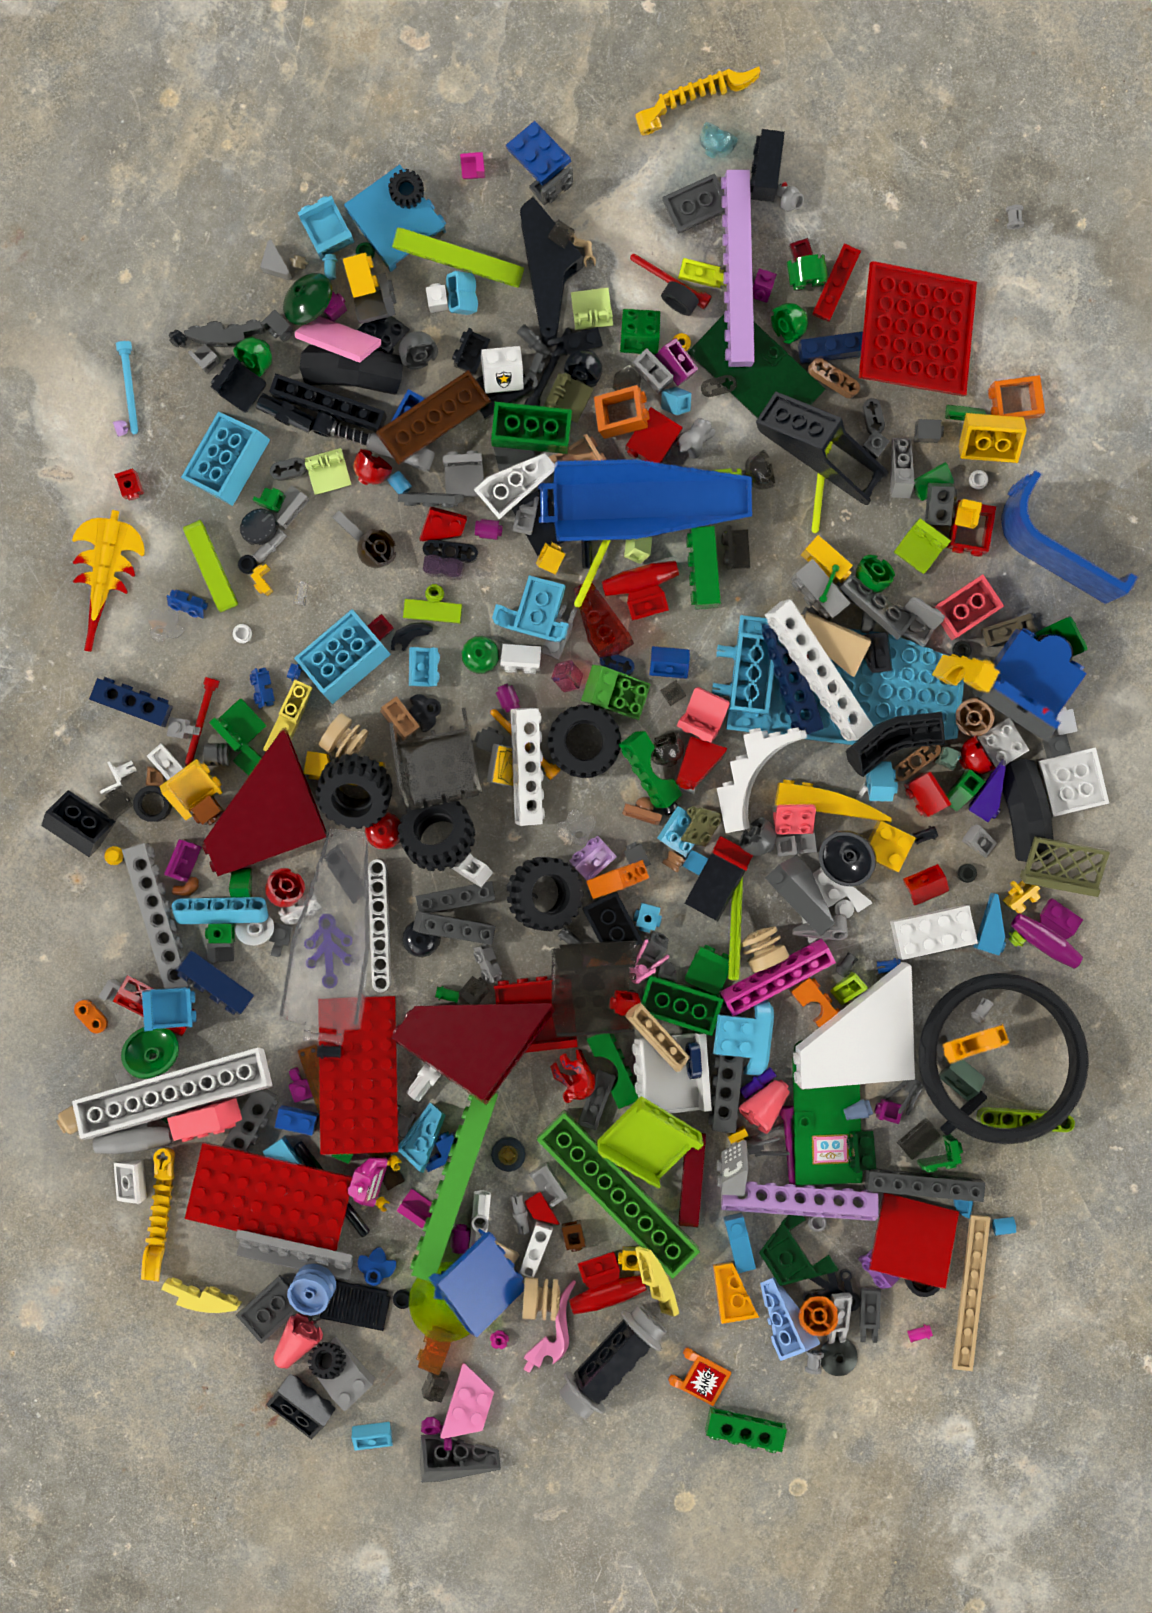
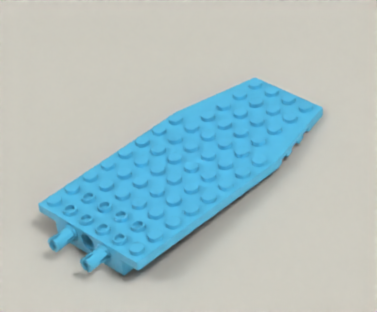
(882, 695)

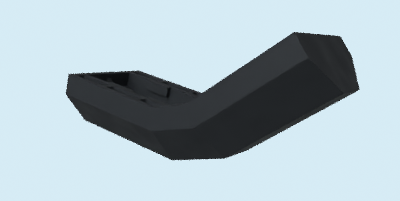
(376, 372)
(893, 736)
(1027, 808)

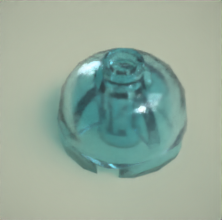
(716, 141)

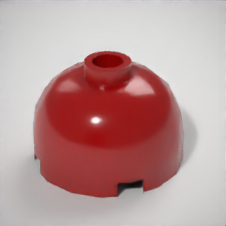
(371, 469)
(975, 757)
(384, 833)
(284, 887)

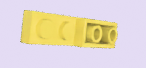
(291, 711)
(208, 1301)

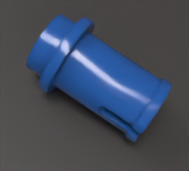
(889, 965)

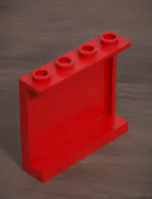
(534, 993)

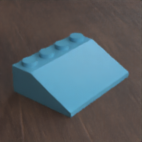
(225, 458)
(342, 656)

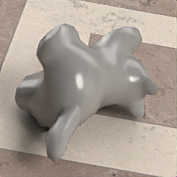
(693, 440)

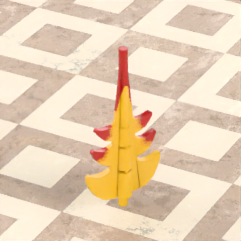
(109, 540)

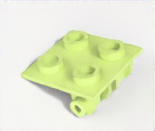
(592, 308)
(327, 471)

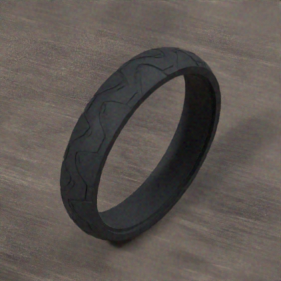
(1073, 1036)

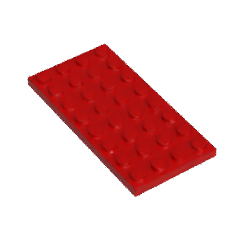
(362, 1085)
(268, 1197)

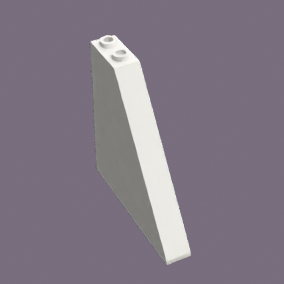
(865, 1040)

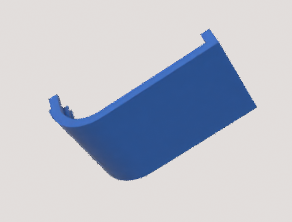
(1051, 555)

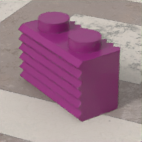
(676, 361)

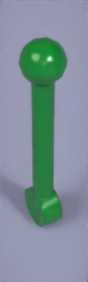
(823, 598)

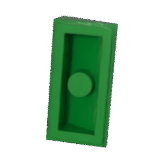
(956, 412)
(940, 474)

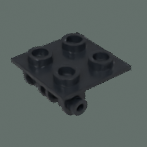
(386, 329)

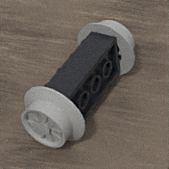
(612, 1361)

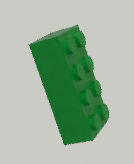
(531, 427)
(704, 567)
(681, 1004)

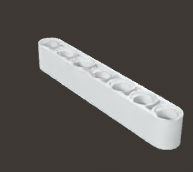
(377, 934)

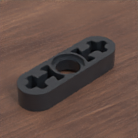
(465, 547)

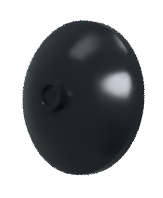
(842, 867)

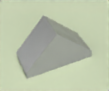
(273, 263)

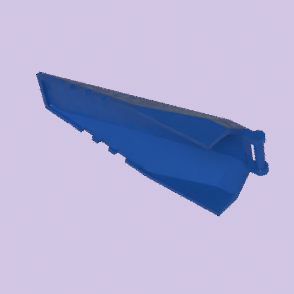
(639, 499)

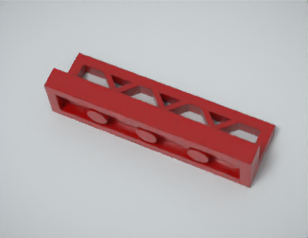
(134, 1003)

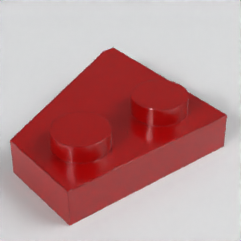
(442, 524)

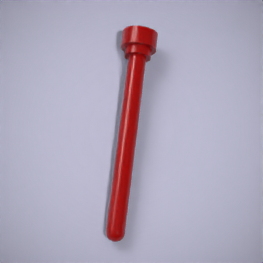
(704, 298)
(210, 686)

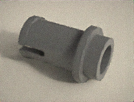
(568, 936)
(846, 965)

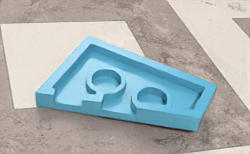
(422, 1137)

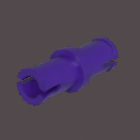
(758, 1082)

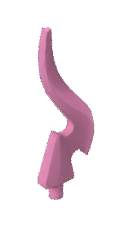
(544, 1346)

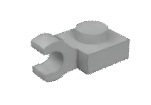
(180, 728)

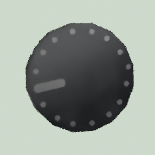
(258, 526)

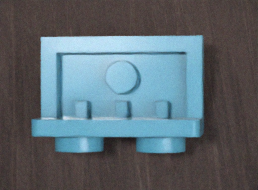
(423, 666)

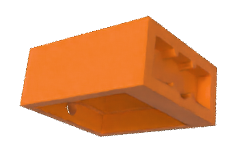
(1035, 392)
(625, 426)
(617, 879)

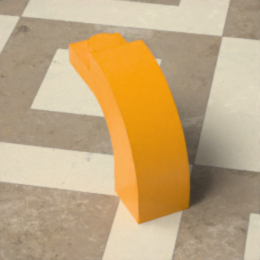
(975, 1043)

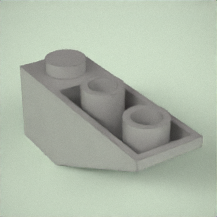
(901, 468)

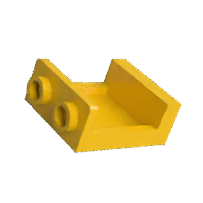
(190, 787)

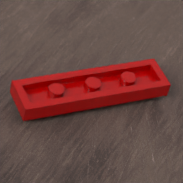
(836, 282)

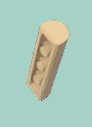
(657, 1037)

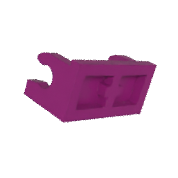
(183, 860)

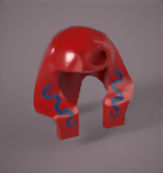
(579, 1085)

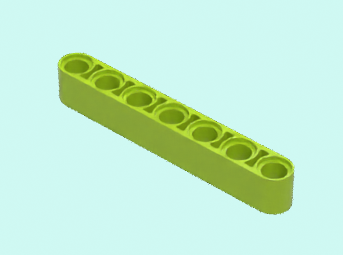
(458, 257)

